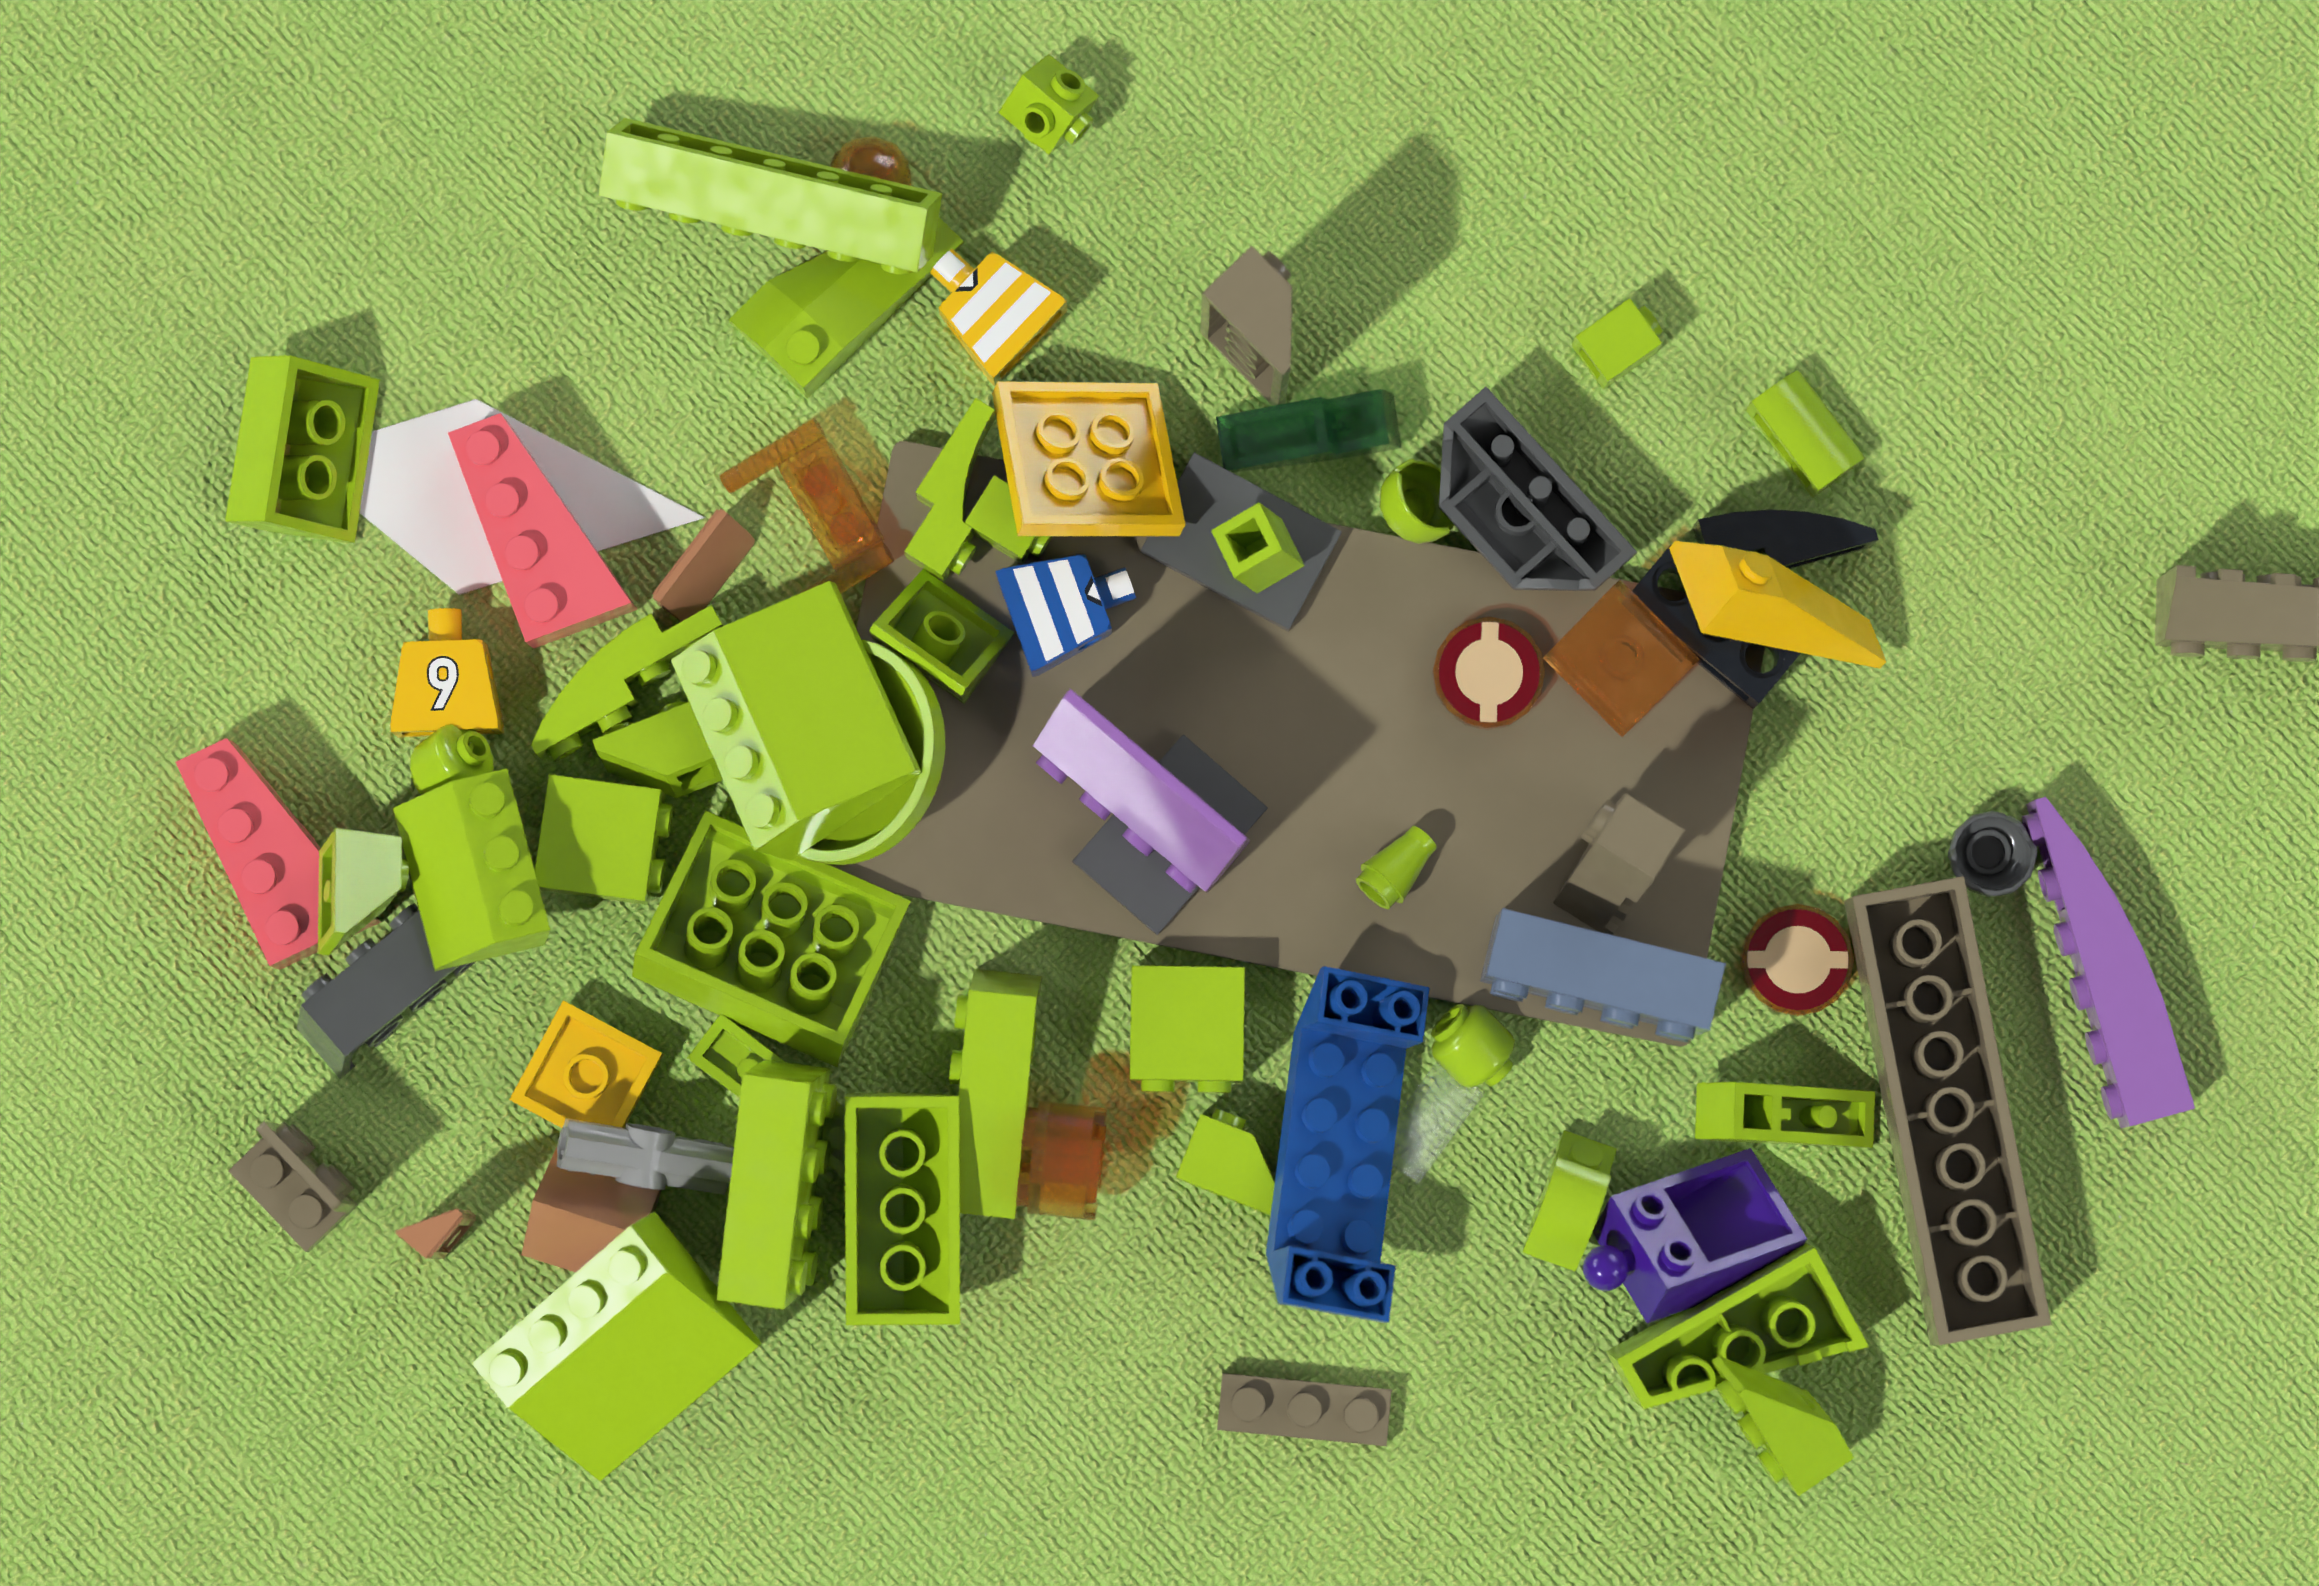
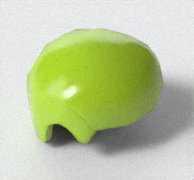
(1412, 502)

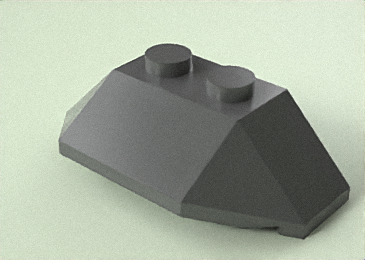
(1522, 504)

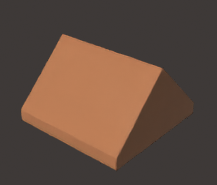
(580, 1215)

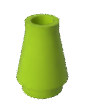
(1394, 870)

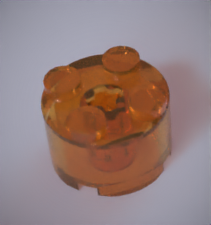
(1064, 1160)

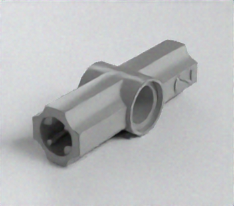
(645, 1156)

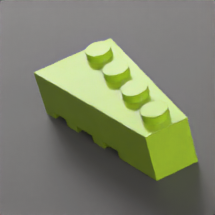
(993, 1087)
(1764, 1322)

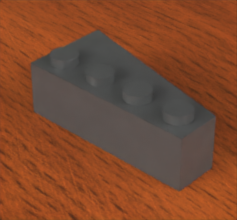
(372, 993)

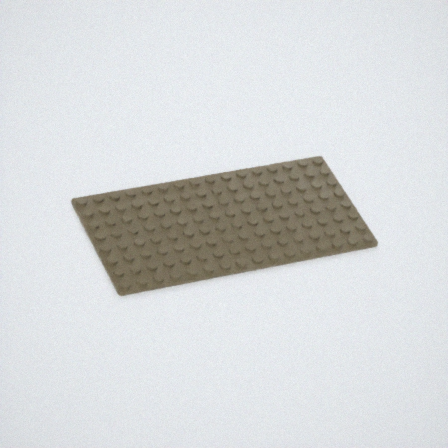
(1338, 744)

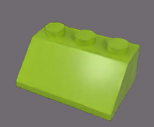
(302, 448)
(472, 870)

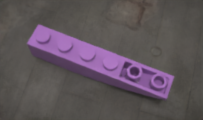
(2111, 981)

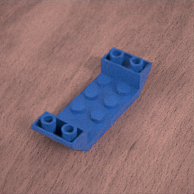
(1341, 1143)

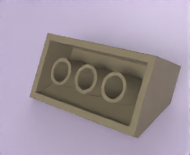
(1250, 321)

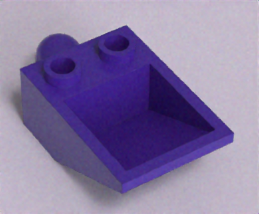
(1691, 1235)

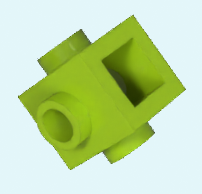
(1050, 105)

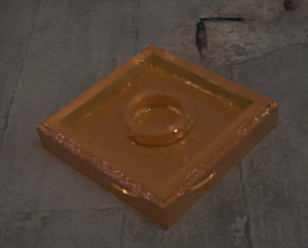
(1621, 658)

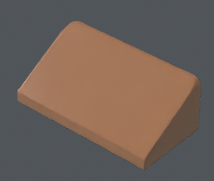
(704, 566)
(438, 1234)

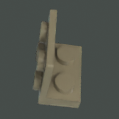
(292, 1186)

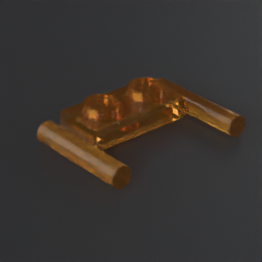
(826, 500)

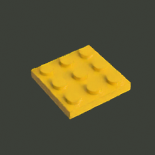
(1088, 459)

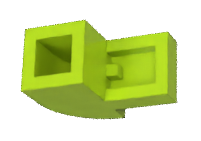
(1570, 1201)

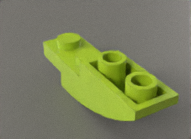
(600, 689)

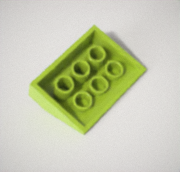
(795, 720)
(770, 940)
(618, 1349)

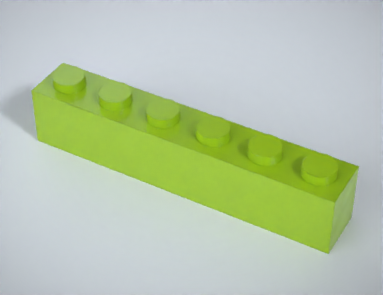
(770, 196)

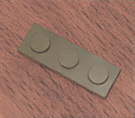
(1304, 1409)

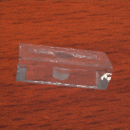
(1431, 1121)

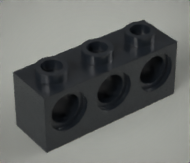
(1718, 655)

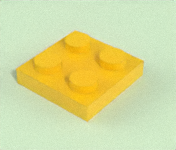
(585, 1071)

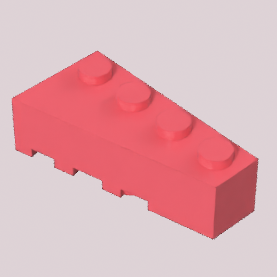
(539, 547)
(261, 848)

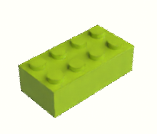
(775, 1184)

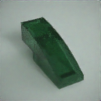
(1309, 431)

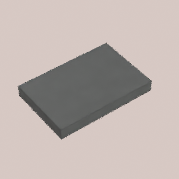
(1213, 497)
(1141, 881)

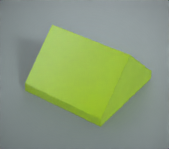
(942, 634)

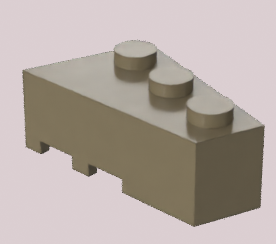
(1619, 864)

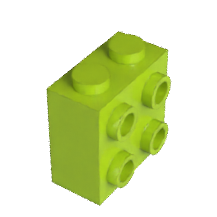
(602, 839)
(1187, 1027)

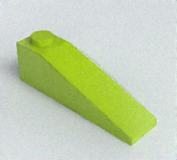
(826, 310)

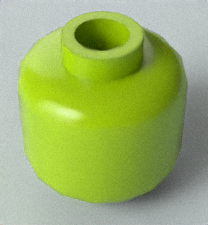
(449, 756)
(1473, 1046)

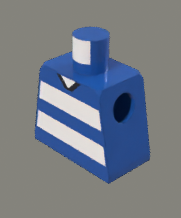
(1060, 607)

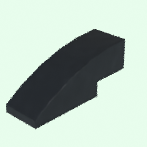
(1786, 535)

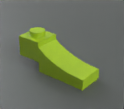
(943, 537)

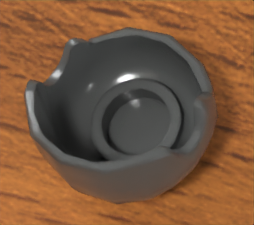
(1992, 853)

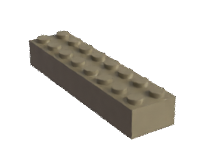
(1947, 1111)

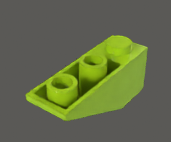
(1787, 1422)

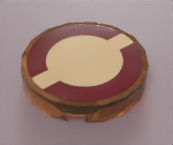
(1488, 673)
(1796, 960)

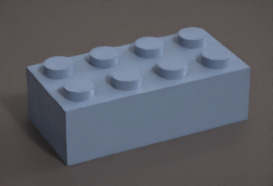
(1601, 973)

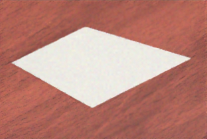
(424, 505)

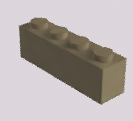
(2237, 614)

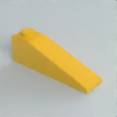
(1767, 604)

